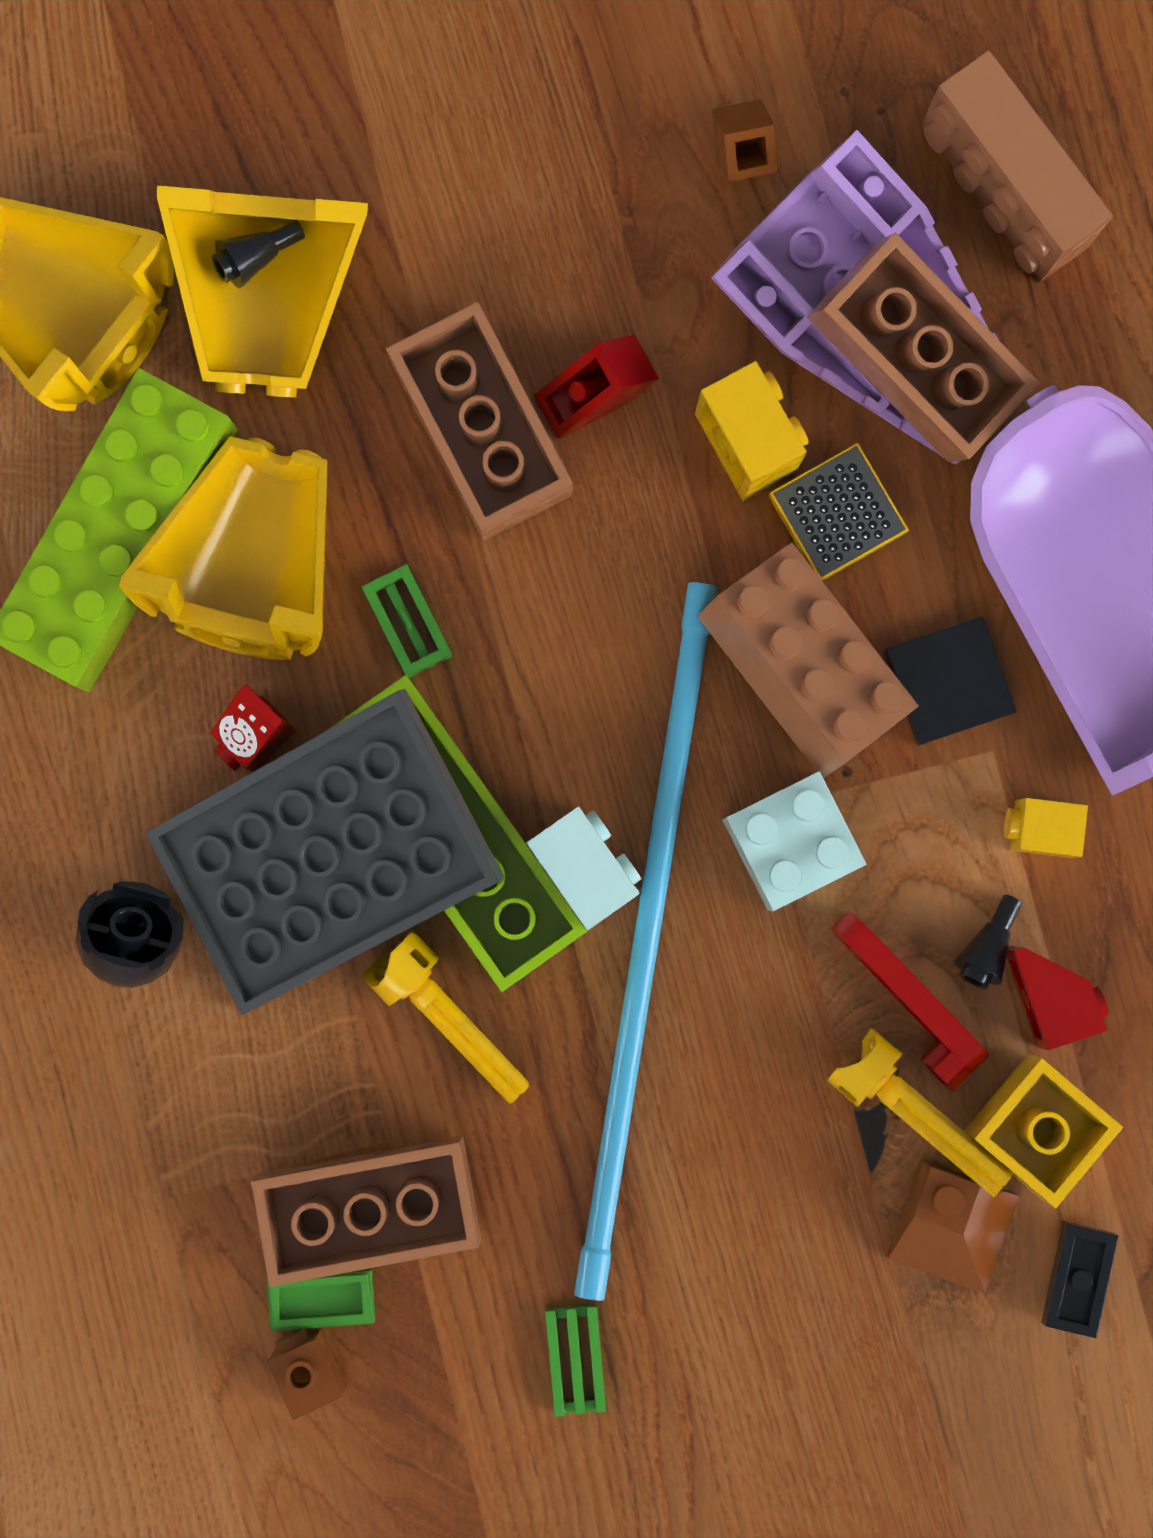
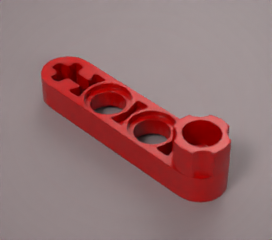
(956, 1050)

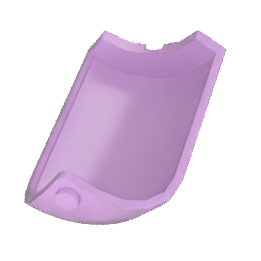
(1071, 547)

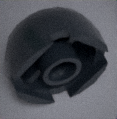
(129, 934)

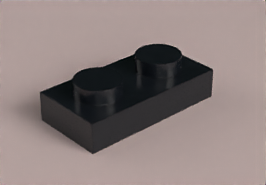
(1079, 1279)

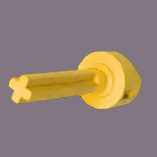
(407, 975)
(876, 1077)

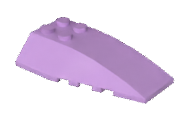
(812, 245)

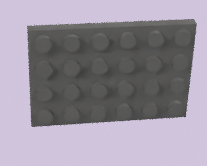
(325, 853)

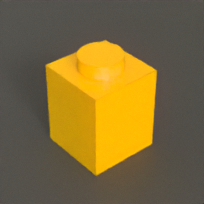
(1046, 827)

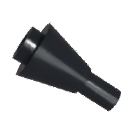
(244, 256)
(985, 956)

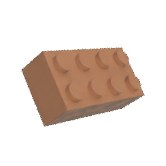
(1014, 167)
(923, 349)
(480, 421)
(807, 660)
(366, 1211)

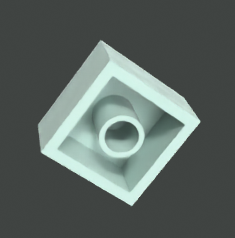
(794, 842)
(584, 866)

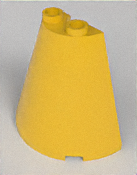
(77, 301)
(279, 318)
(242, 554)

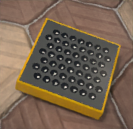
(838, 512)

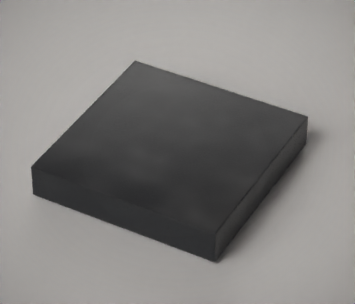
(952, 680)

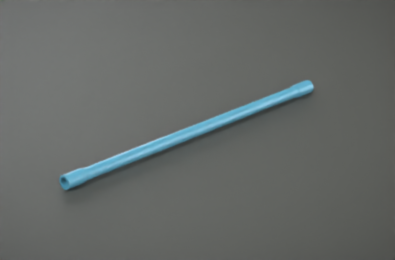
(596, 1251)

